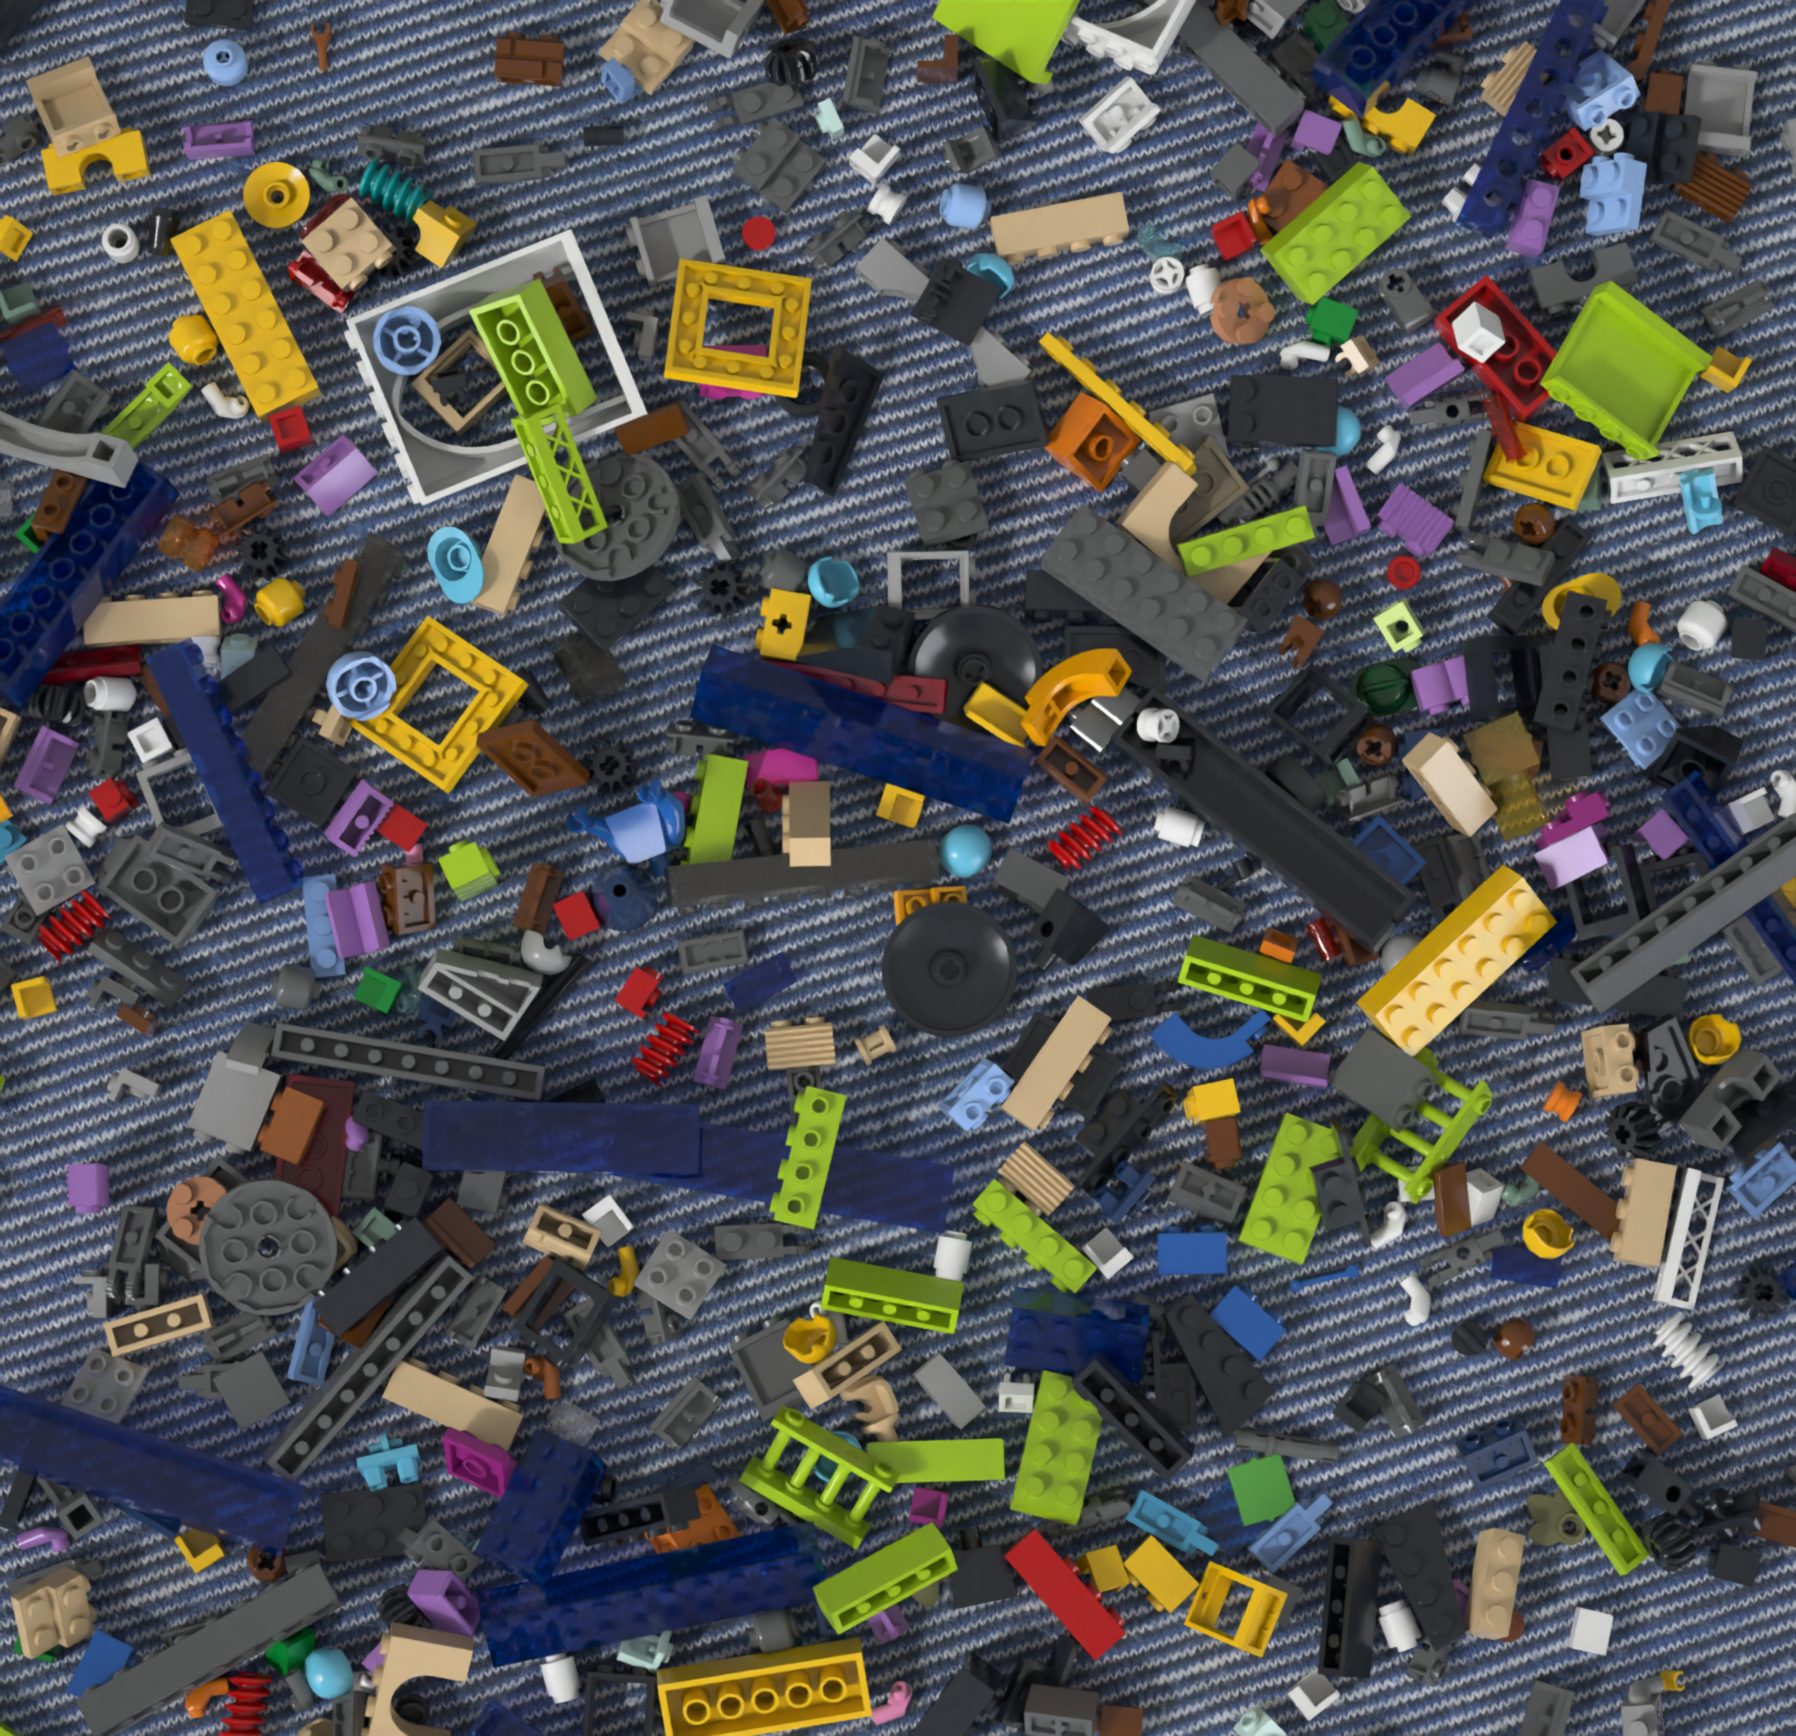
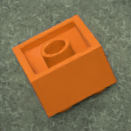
(1091, 441)

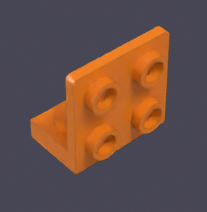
(712, 1527)

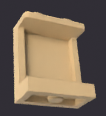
(73, 107)

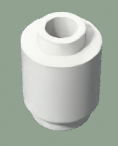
(113, 236)
(1201, 286)
(110, 694)
(1179, 827)
(952, 1256)
(1399, 1625)
(561, 1678)

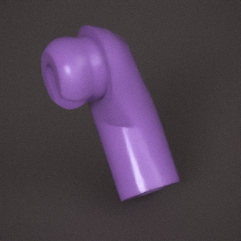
(357, 1135)
(42, 1535)

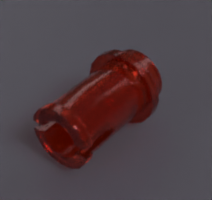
(768, 796)
(1323, 939)

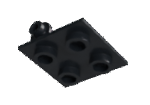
(955, 301)

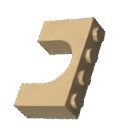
(1149, 521)
(408, 1654)

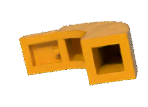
(1069, 683)

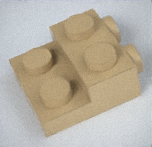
(647, 46)
(349, 246)
(1609, 1060)
(54, 1612)

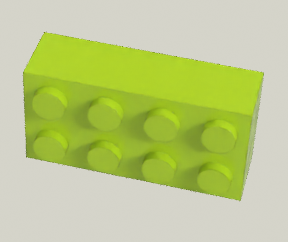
(1335, 233)
(532, 351)
(1285, 1201)
(1057, 1452)

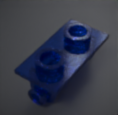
(1557, 936)
(760, 982)
(1525, 1267)

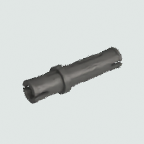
(1280, 1444)

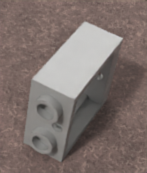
(967, 570)
(155, 768)

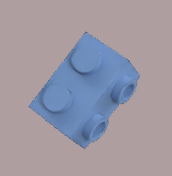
(1763, 1180)

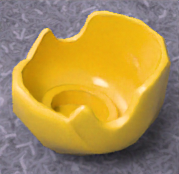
(1713, 1039)
(1547, 1234)
(811, 1339)

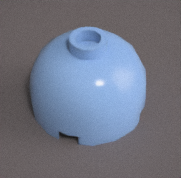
(406, 340)
(360, 685)

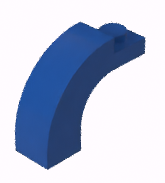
(1194, 1051)

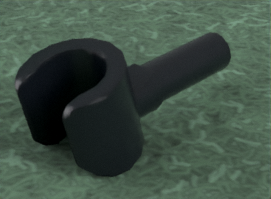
(1243, 870)

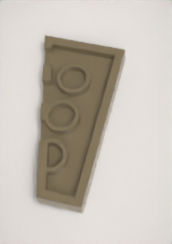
(1216, 489)

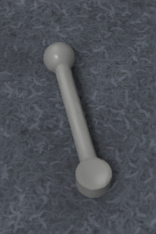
(1272, 465)

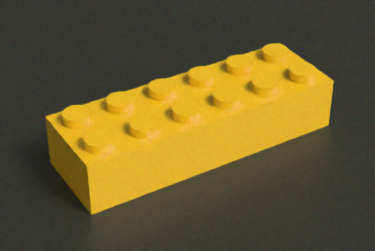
(245, 316)
(1457, 961)
(766, 1691)

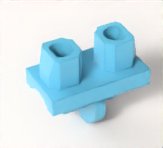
(1700, 499)
(389, 1456)

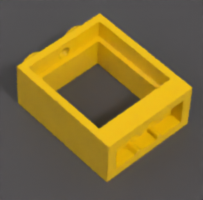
(1258, 1618)

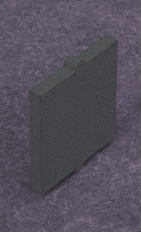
(251, 1390)

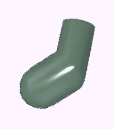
(1360, 141)
(328, 182)
(1520, 1195)

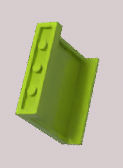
(1011, 31)
(1624, 369)

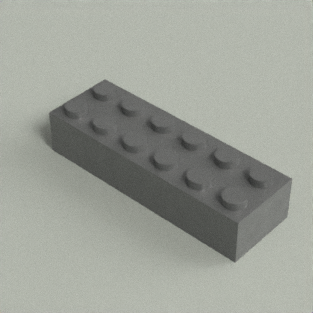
(1143, 593)

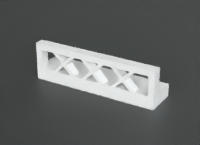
(1660, 478)
(1677, 1235)

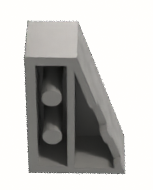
(480, 989)

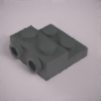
(778, 164)
(946, 503)

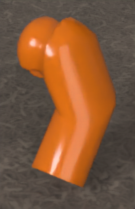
(1256, 209)
(1638, 626)
(198, 1698)

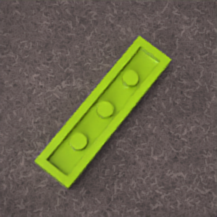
(1245, 540)
(1596, 1508)

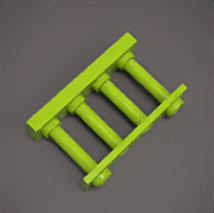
(1375, 1131)
(805, 1502)

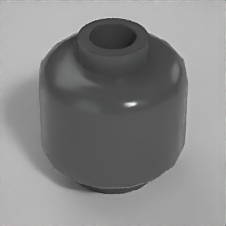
(783, 572)
(295, 987)
(774, 1630)

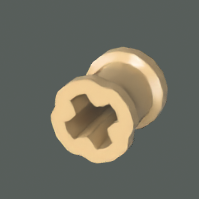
(871, 1049)

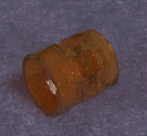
(187, 542)

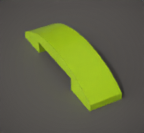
(150, 407)

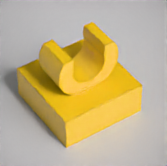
(13, 237)

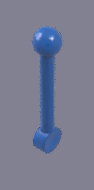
(1351, 1272)

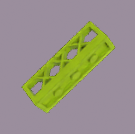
(548, 476)

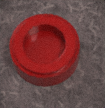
(758, 234)
(1403, 572)

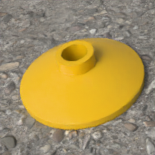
(272, 179)

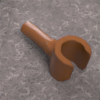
(322, 41)

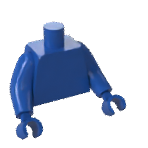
(639, 831)

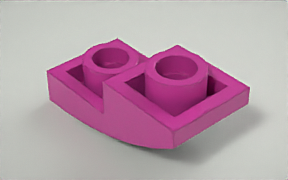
(780, 767)

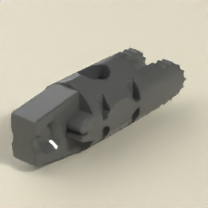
(1435, 410)
(1480, 1252)
(749, 1501)
(1095, 1510)

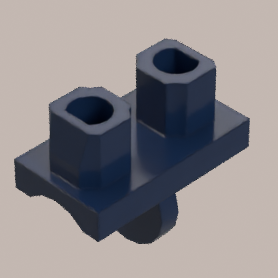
(1129, 1196)

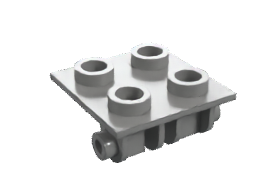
(1191, 423)
(49, 869)
(679, 1274)
(105, 1386)

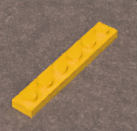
(1108, 393)

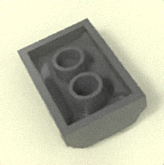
(155, 891)
(183, 1255)

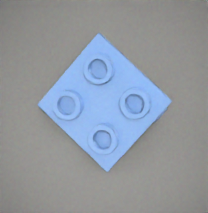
(1641, 726)

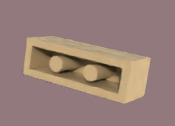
(1450, 783)
(807, 823)
(1643, 1213)
(159, 1325)
(847, 1365)
(1493, 1583)

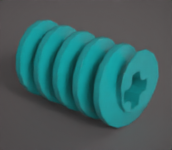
(392, 191)

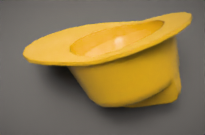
(1592, 584)

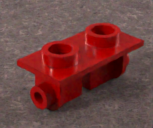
(314, 278)

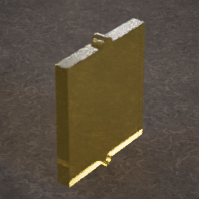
(1501, 748)
(1517, 806)

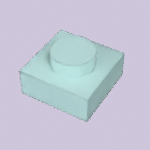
(829, 120)

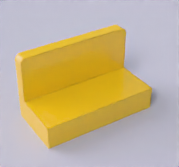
(997, 714)

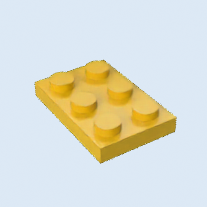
(1552, 471)

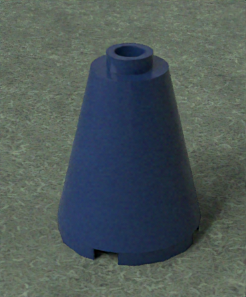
(628, 911)

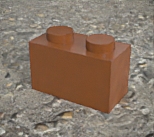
(292, 1125)

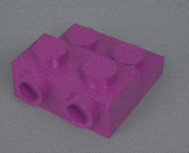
(1580, 813)
(478, 1462)

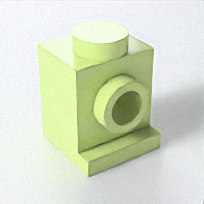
(1387, 620)

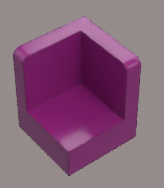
(928, 1506)

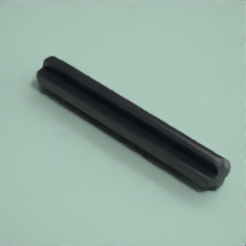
(541, 1007)

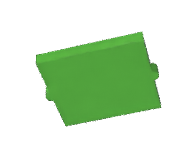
(1261, 1489)

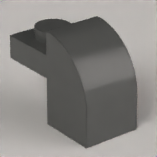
(75, 1508)

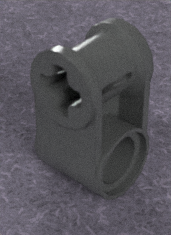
(1408, 305)

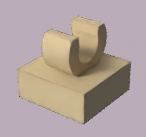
(1360, 355)
(333, 725)

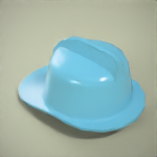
(456, 564)

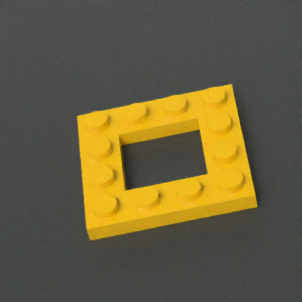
(772, 374)
(496, 696)

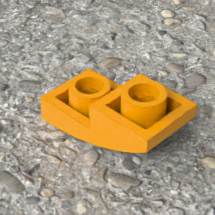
(911, 900)

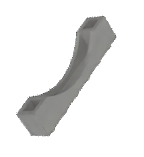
(893, 275)
(85, 455)

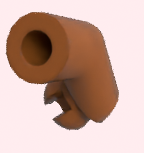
(546, 1372)

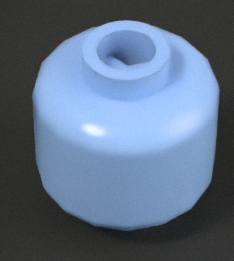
(225, 73)
(965, 206)

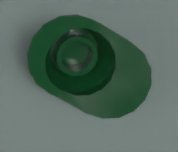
(1385, 687)

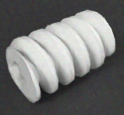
(1686, 1350)

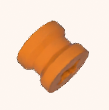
(1562, 1101)

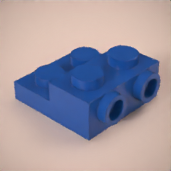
(1388, 849)

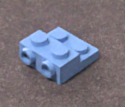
(1598, 91)
(1614, 193)
(976, 1094)

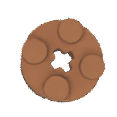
(1256, 307)
(185, 1198)

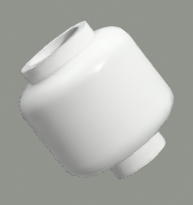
(1702, 625)

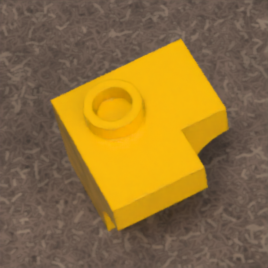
(442, 232)

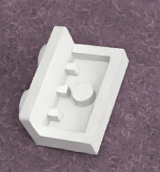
(1119, 116)

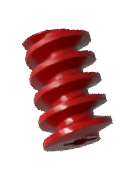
(1083, 838)
(73, 925)
(663, 1048)
(246, 1704)

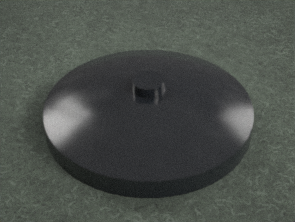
(976, 646)
(949, 969)

